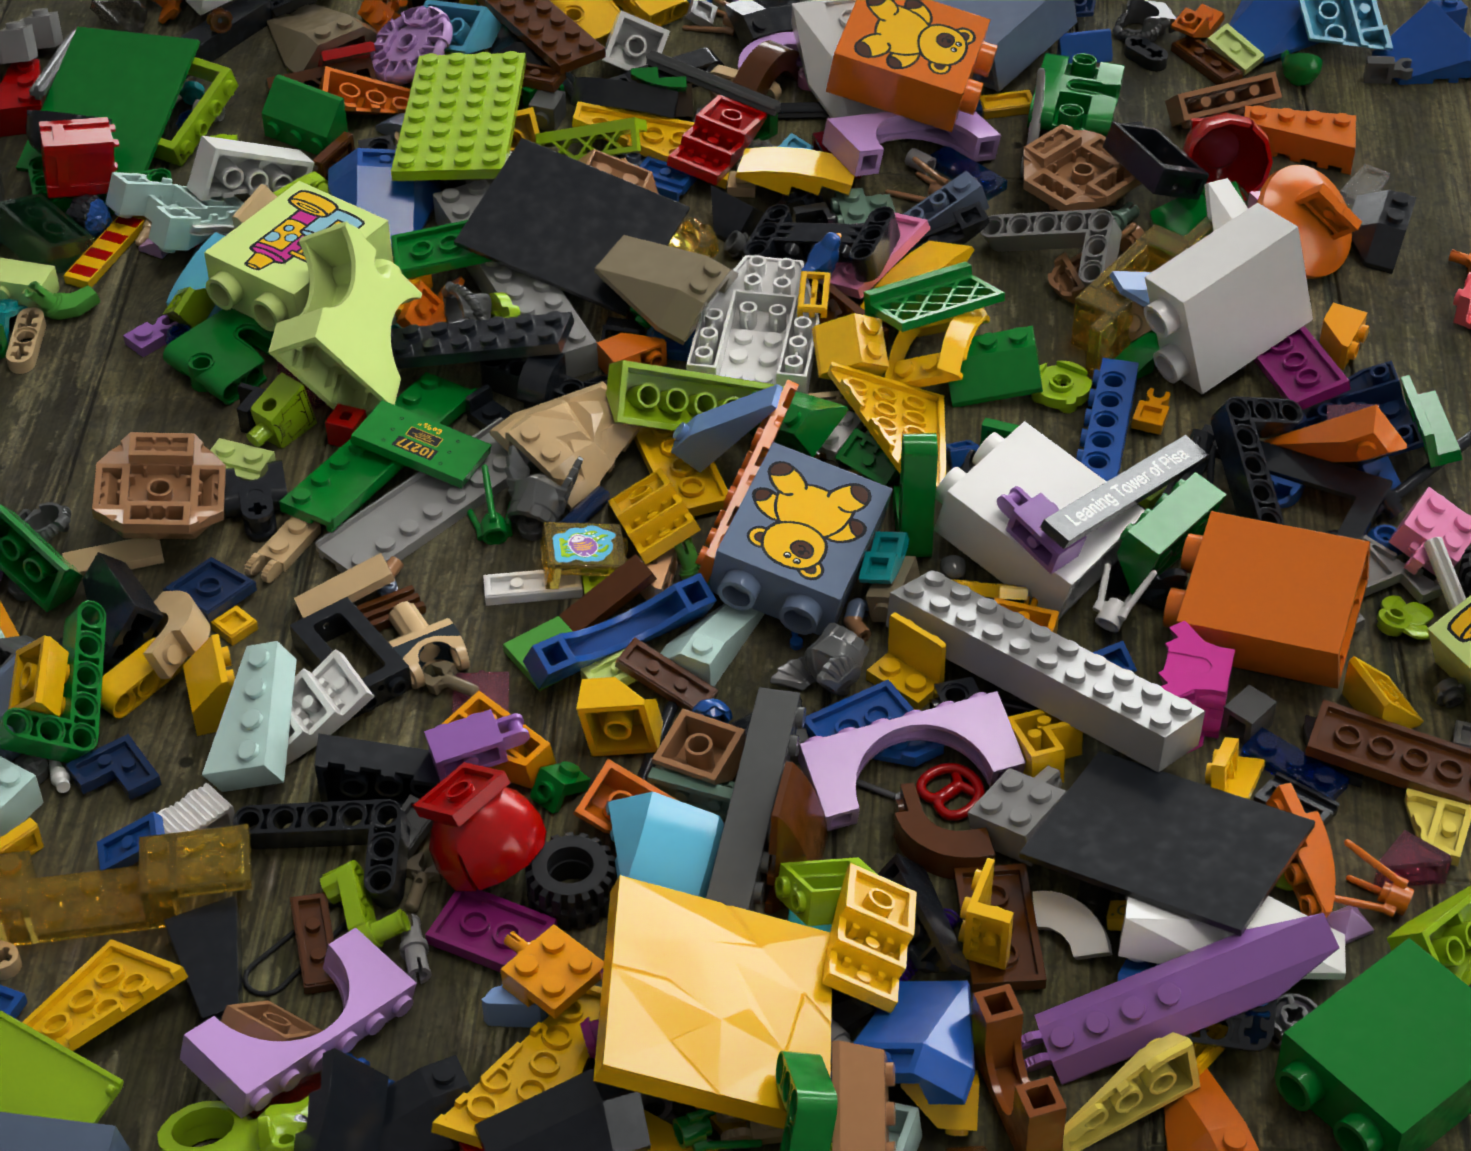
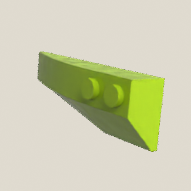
(668, 396)

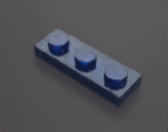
(954, 163)
(1291, 761)

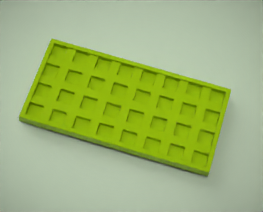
(459, 116)

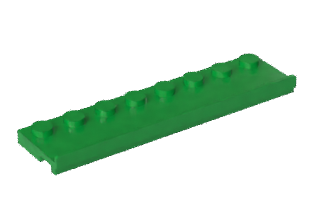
(356, 473)

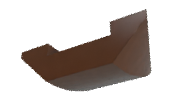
(796, 828)

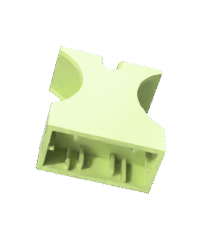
(344, 332)

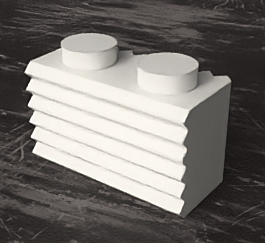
(197, 811)

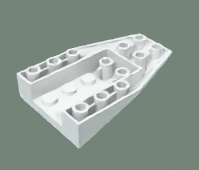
(817, 33)
(756, 328)
(1162, 935)

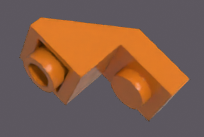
(1198, 23)

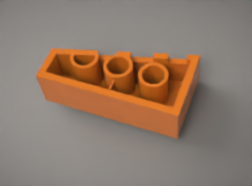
(1308, 135)

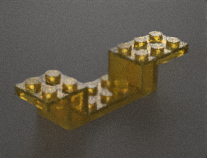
(1104, 314)
(125, 897)

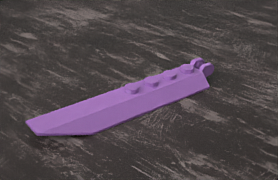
(1178, 996)

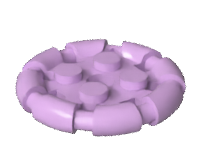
(400, 48)

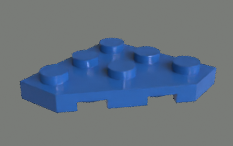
(866, 707)

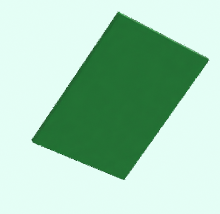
(125, 79)

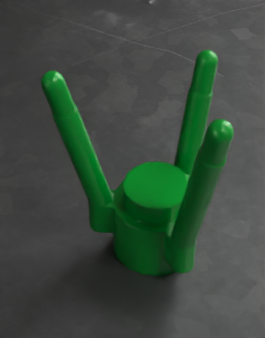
(493, 527)
(694, 1129)

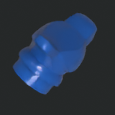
(824, 254)

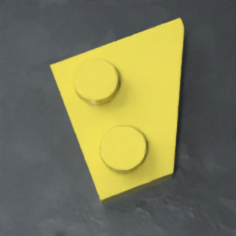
(1439, 821)

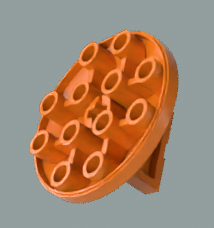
(1318, 210)

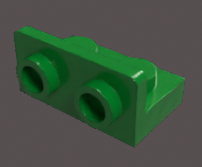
(867, 457)

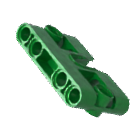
(1079, 93)
(221, 354)

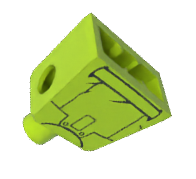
(281, 413)

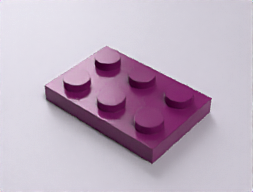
(477, 924)

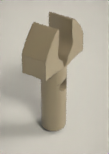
(448, 680)
(420, 882)

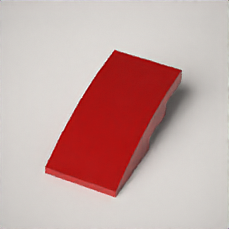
(717, 139)

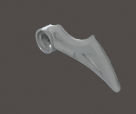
(1034, 127)

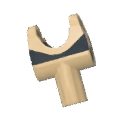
(425, 643)

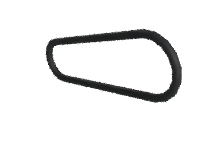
(274, 991)

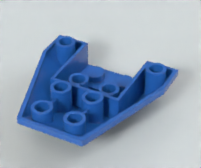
(1271, 26)
(366, 182)
(928, 1038)

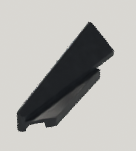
(934, 942)

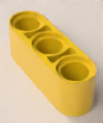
(131, 683)

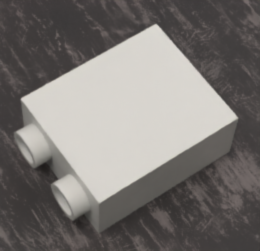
(1228, 298)
(978, 526)

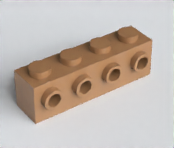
(1222, 98)

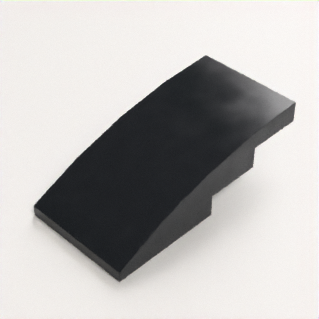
(347, 1107)

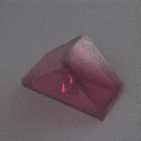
(1415, 861)

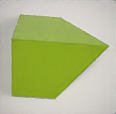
(190, 306)

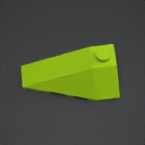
(1443, 933)

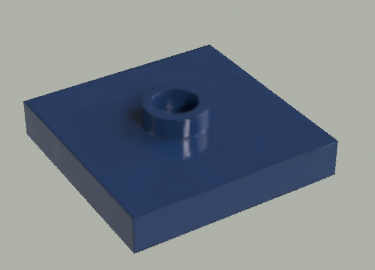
(214, 587)

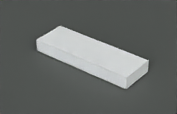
(528, 587)

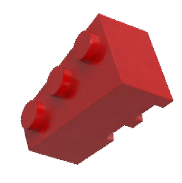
(16, 98)

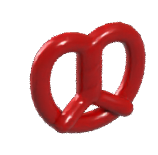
(951, 790)

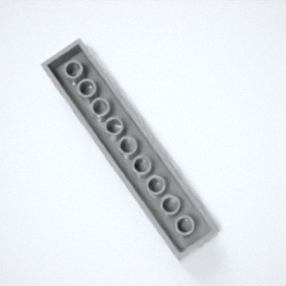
(524, 291)
(1052, 671)

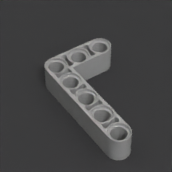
(1086, 229)

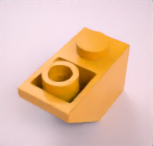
(1342, 332)

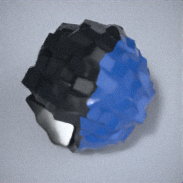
(90, 213)

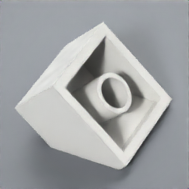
(632, 40)

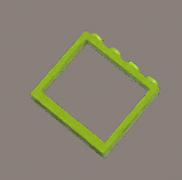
(203, 114)

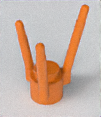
(1393, 895)

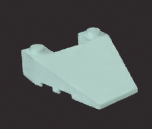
(169, 208)

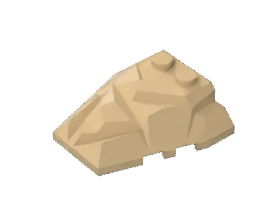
(563, 430)

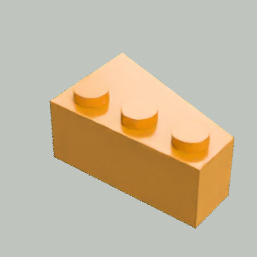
(523, 760)

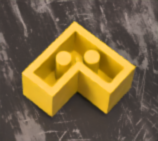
(1045, 741)

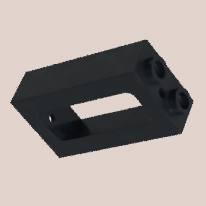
(1155, 161)
(310, 641)

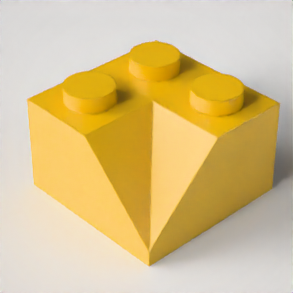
(617, 718)

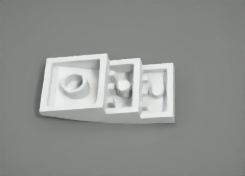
(324, 702)

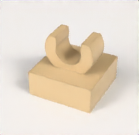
(740, 188)

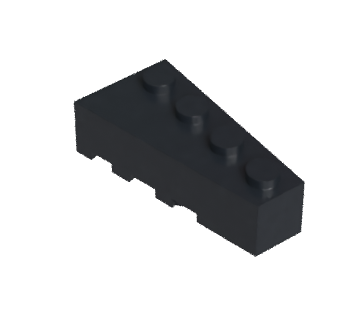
(371, 770)

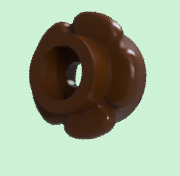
(219, 27)

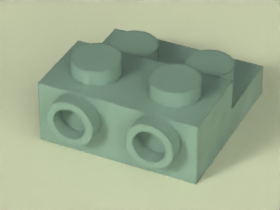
(856, 206)

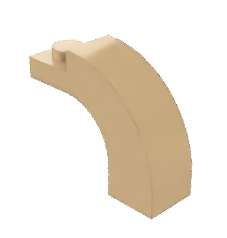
(180, 632)

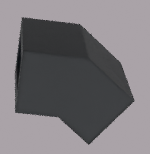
(618, 325)

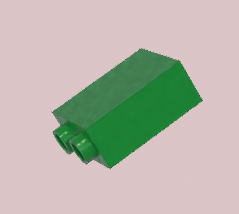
(1385, 1055)

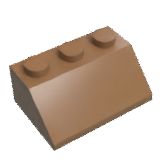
(863, 1110)

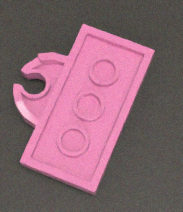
(911, 232)

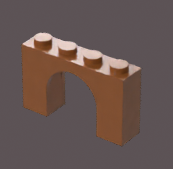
(1029, 1110)

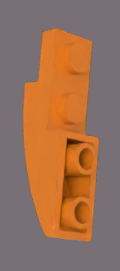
(1313, 867)

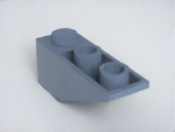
(955, 195)

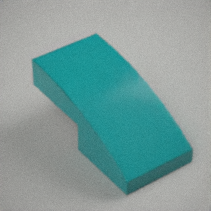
(885, 557)

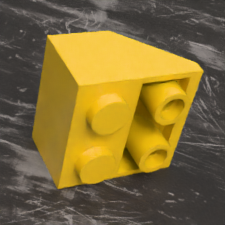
(209, 684)

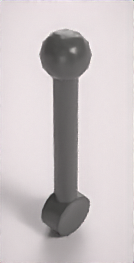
(878, 790)

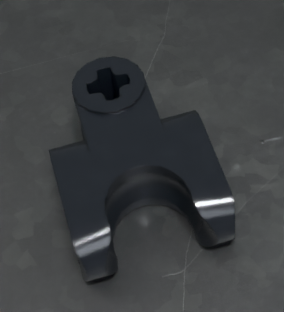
(256, 500)

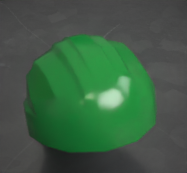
(1301, 67)

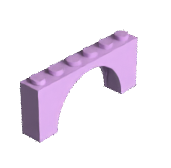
(858, 138)
(971, 726)
(253, 1070)

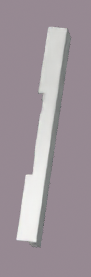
(205, 230)

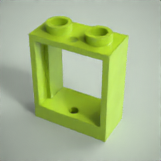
(813, 887)

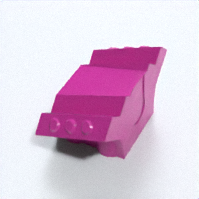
(1198, 674)

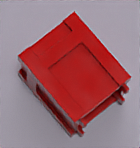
(77, 156)

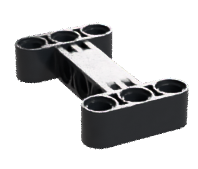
(863, 245)

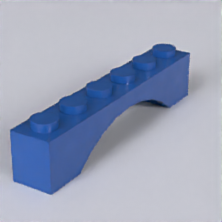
(574, 650)

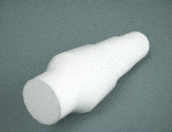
(59, 776)

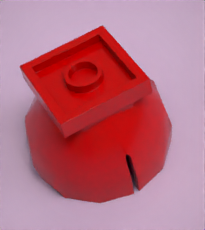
(1230, 149)
(480, 827)

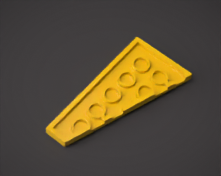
(658, 141)
(103, 993)
(541, 1061)

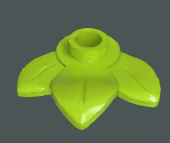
(1398, 618)

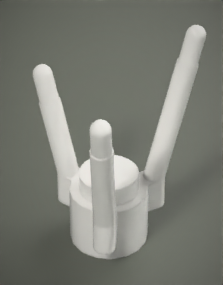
(1114, 611)

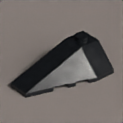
(760, 18)
(417, 1102)
(570, 1118)

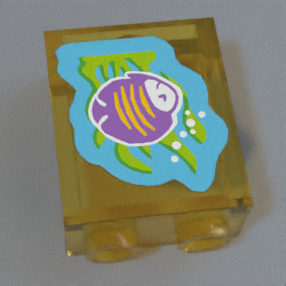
(581, 550)

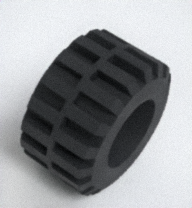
(571, 859)

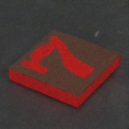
(347, 53)

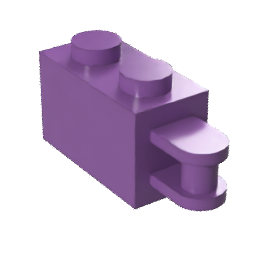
(1025, 519)
(475, 740)

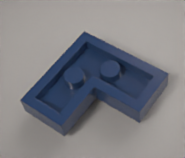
(117, 761)

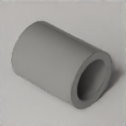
(927, 159)

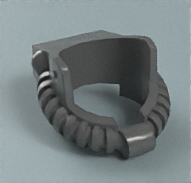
(1152, 14)
(472, 305)
(48, 519)

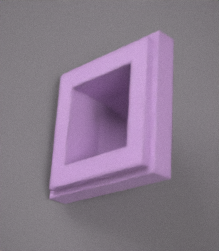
(1350, 922)

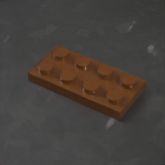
(1012, 893)

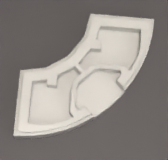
(1074, 922)

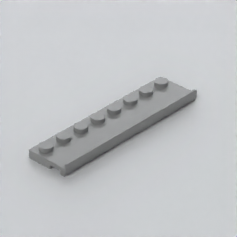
(413, 512)

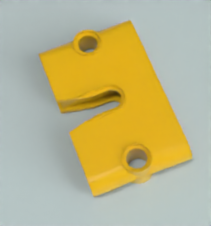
(599, 15)

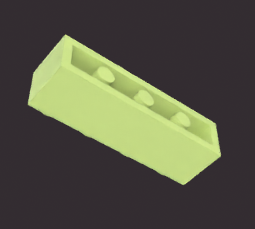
(18, 274)

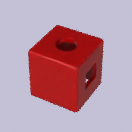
(343, 423)

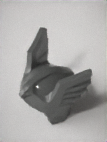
(536, 494)
(830, 661)

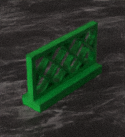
(930, 297)

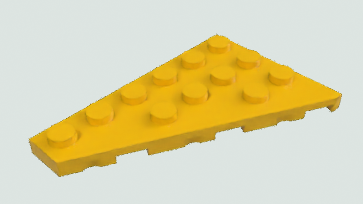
(892, 410)

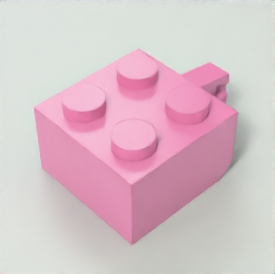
(1427, 519)

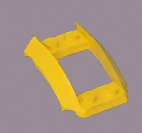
(936, 367)

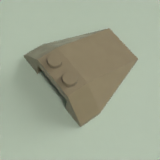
(314, 29)
(664, 283)

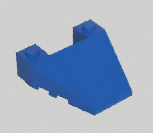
(1434, 43)

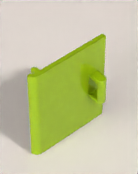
(50, 1079)

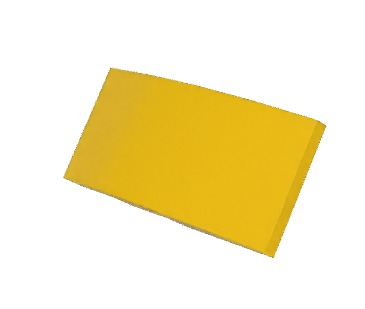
(794, 167)
(924, 259)
(654, 515)
(870, 938)

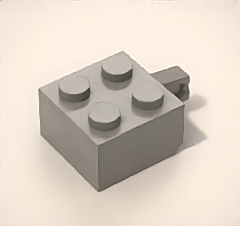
(1016, 808)

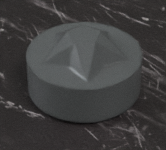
(35, 765)

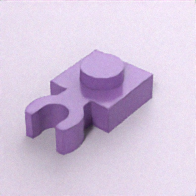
(148, 337)

